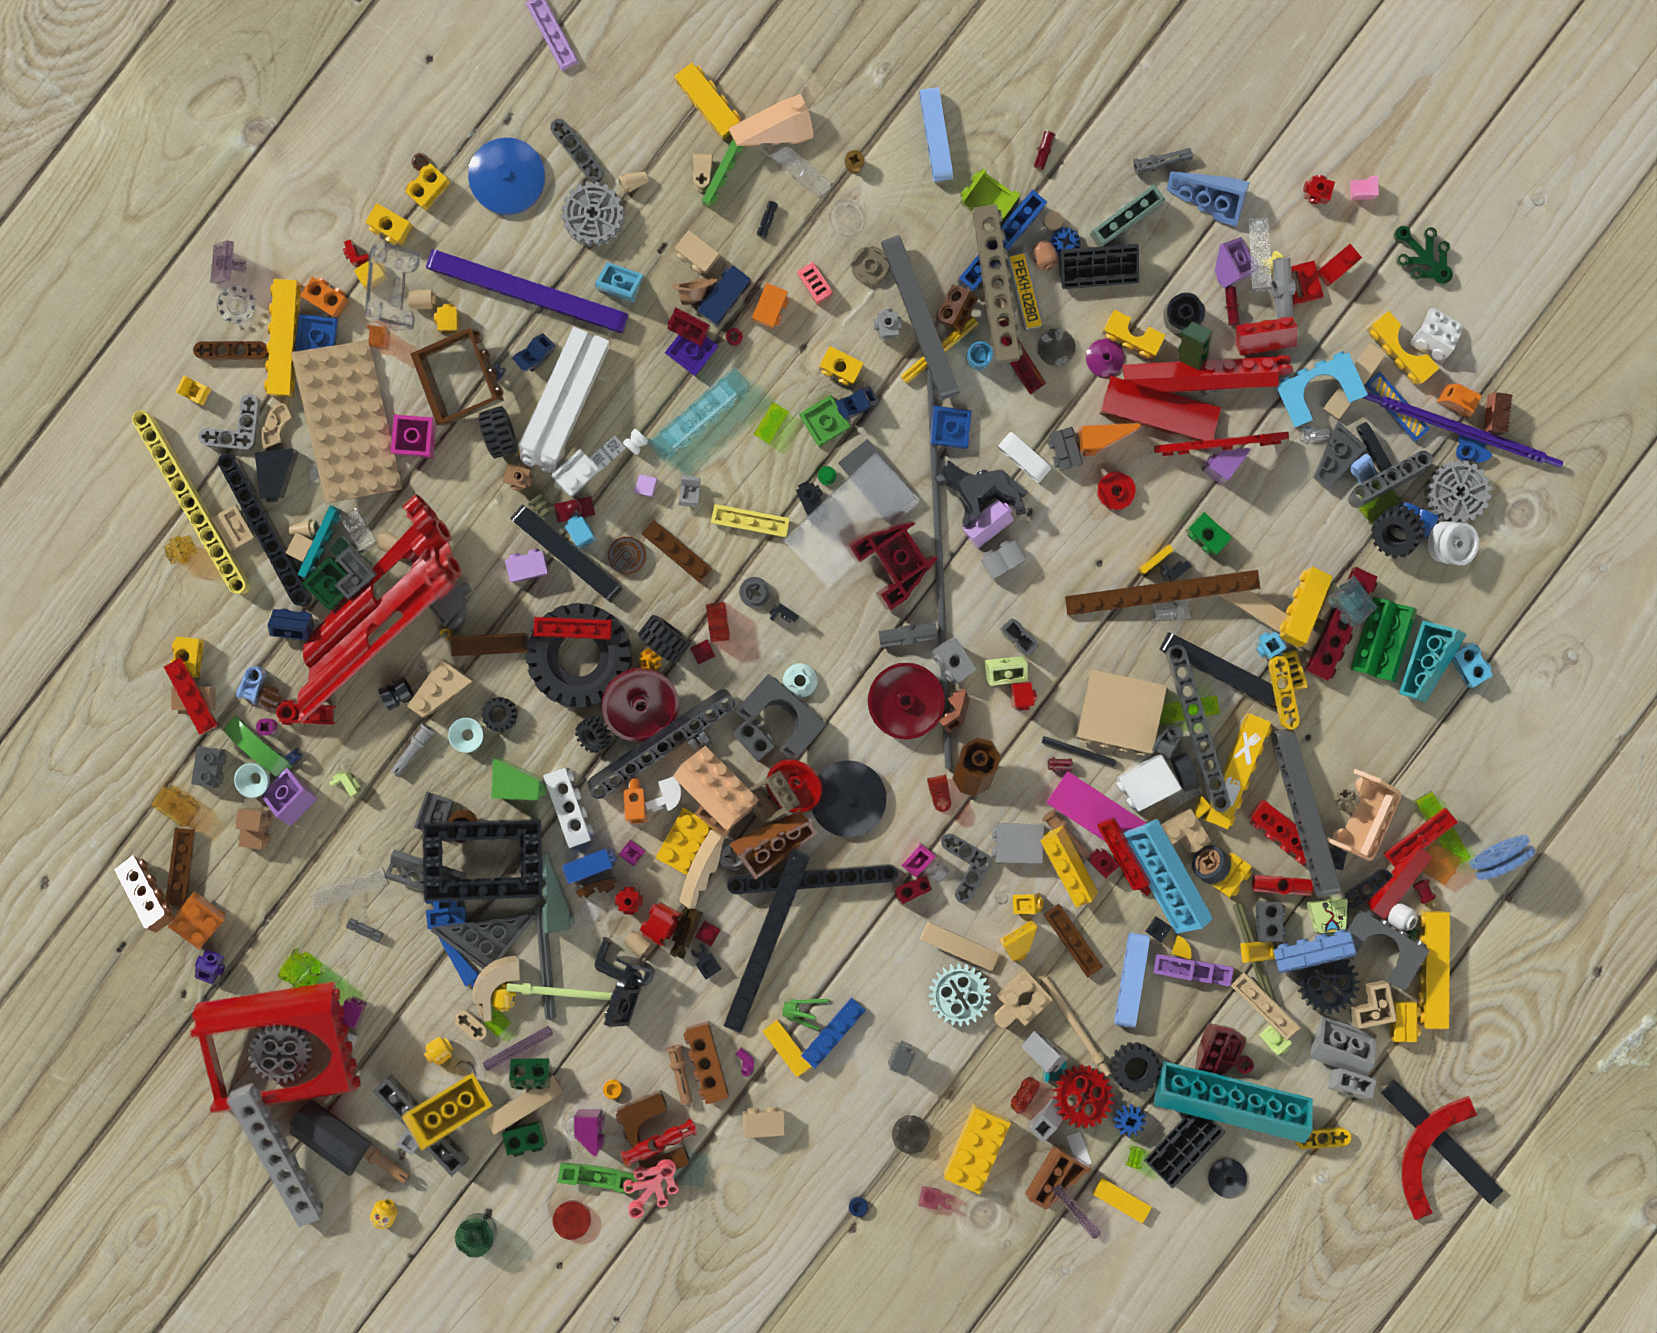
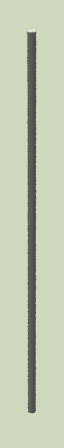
(939, 564)

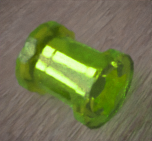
(1135, 1157)

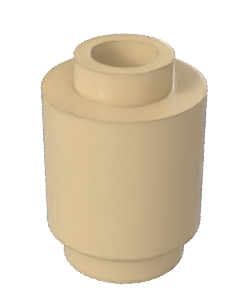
(422, 299)
(386, 541)
(638, 944)

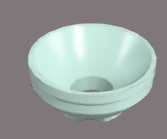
(807, 672)
(456, 735)
(245, 784)

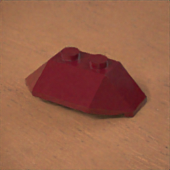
(1219, 1049)

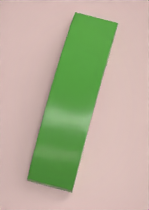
(256, 747)
(594, 1176)

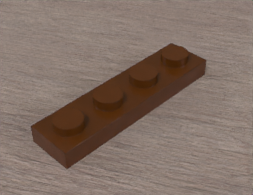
(676, 551)
(180, 866)
(1073, 940)

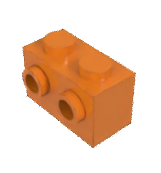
(770, 306)

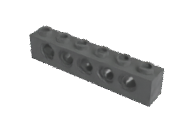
(399, 1102)

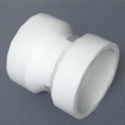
(635, 442)

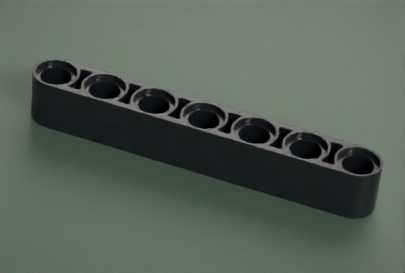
(566, 553)
(1221, 670)

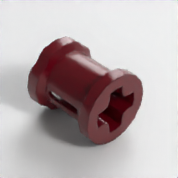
(1424, 891)

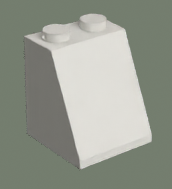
(1148, 783)

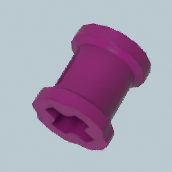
(260, 726)

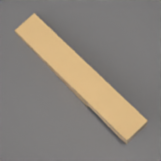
(1264, 612)

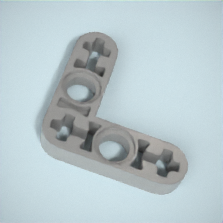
(242, 432)

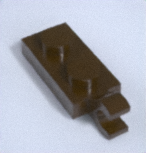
(685, 931)

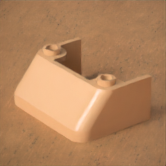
(1370, 819)

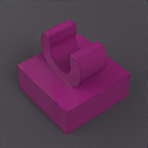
(632, 852)

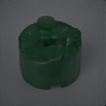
(469, 1243)

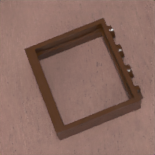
(430, 386)

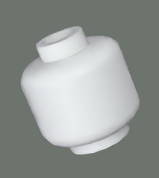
(1402, 917)

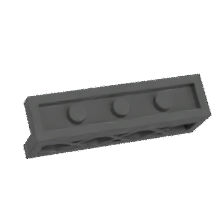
(413, 865)

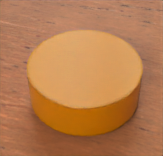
(612, 1089)

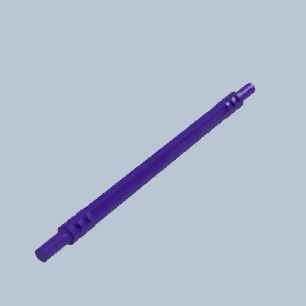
(1463, 429)

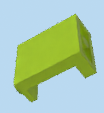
(988, 191)

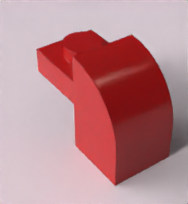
(1339, 265)

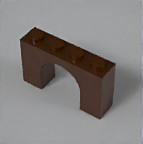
(634, 1114)

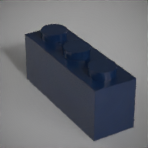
(723, 295)

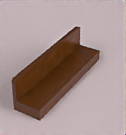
(489, 644)

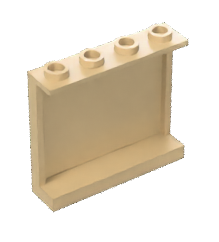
(1121, 712)

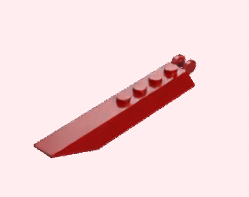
(1212, 375)

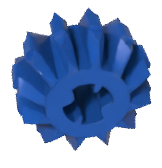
(1125, 1126)

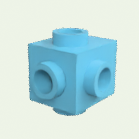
(1277, 645)

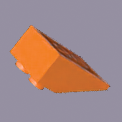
(1098, 437)

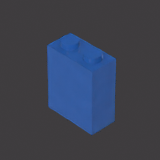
(589, 864)

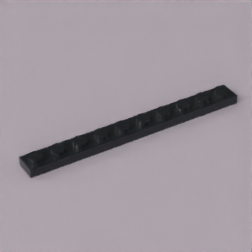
(766, 940)

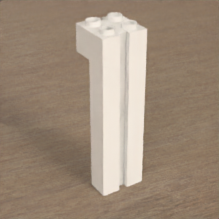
(563, 400)

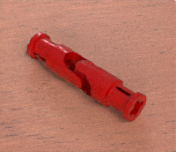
(671, 1137)

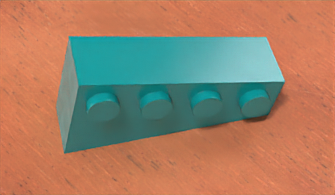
(1429, 659)

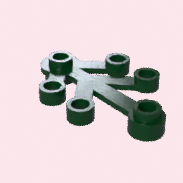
(1426, 256)

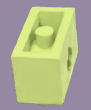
(1006, 670)

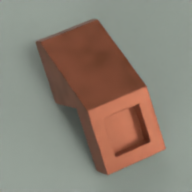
(960, 702)

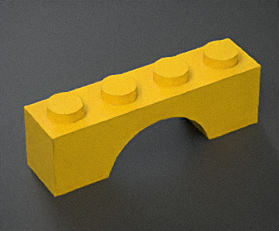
(1386, 331)

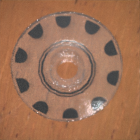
(229, 298)

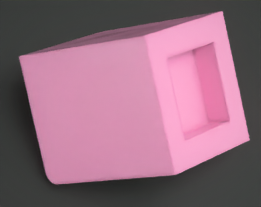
(1364, 189)

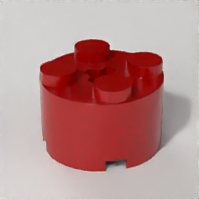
(660, 924)

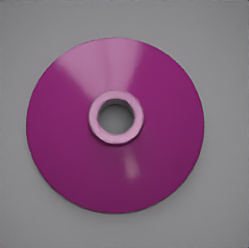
(1103, 367)

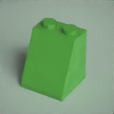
(515, 782)

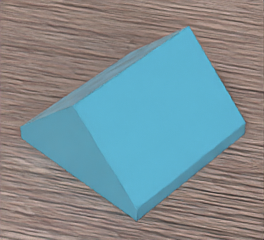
(619, 282)

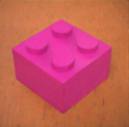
(413, 436)

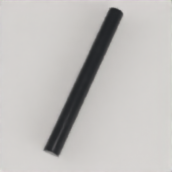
(1078, 751)

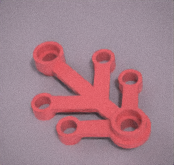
(664, 1169)

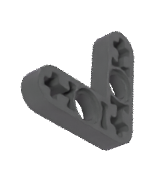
(973, 868)

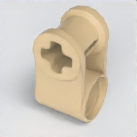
(702, 169)

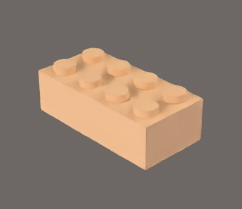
(716, 788)

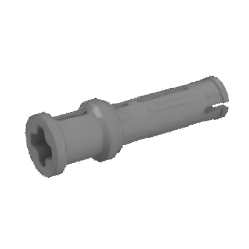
(417, 742)

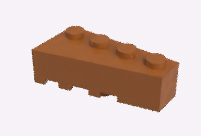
(773, 843)

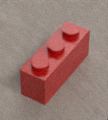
(1266, 335)

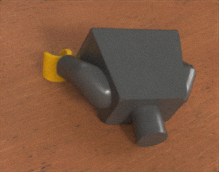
(451, 608)

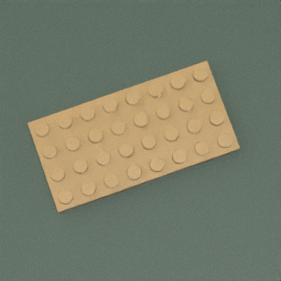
(346, 421)

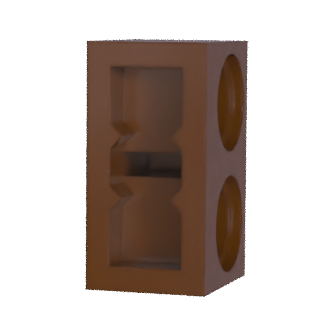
(957, 308)

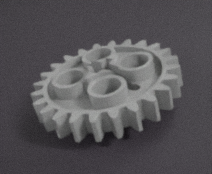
(279, 1068)

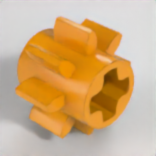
(650, 659)

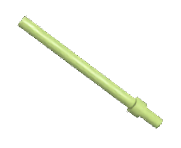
(526, 989)

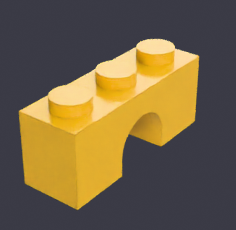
(1117, 329)

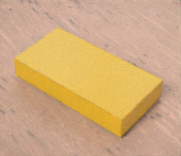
(1155, 559)
(1257, 951)

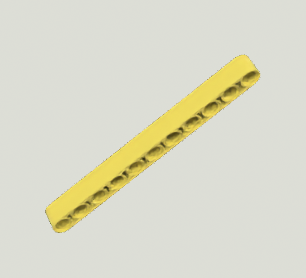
(183, 498)

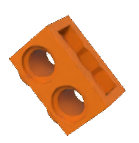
(322, 300)

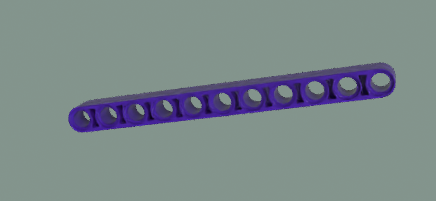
(527, 291)

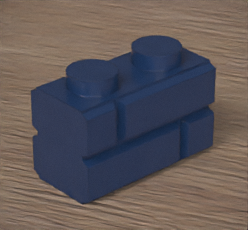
(290, 624)

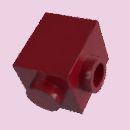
(1103, 862)

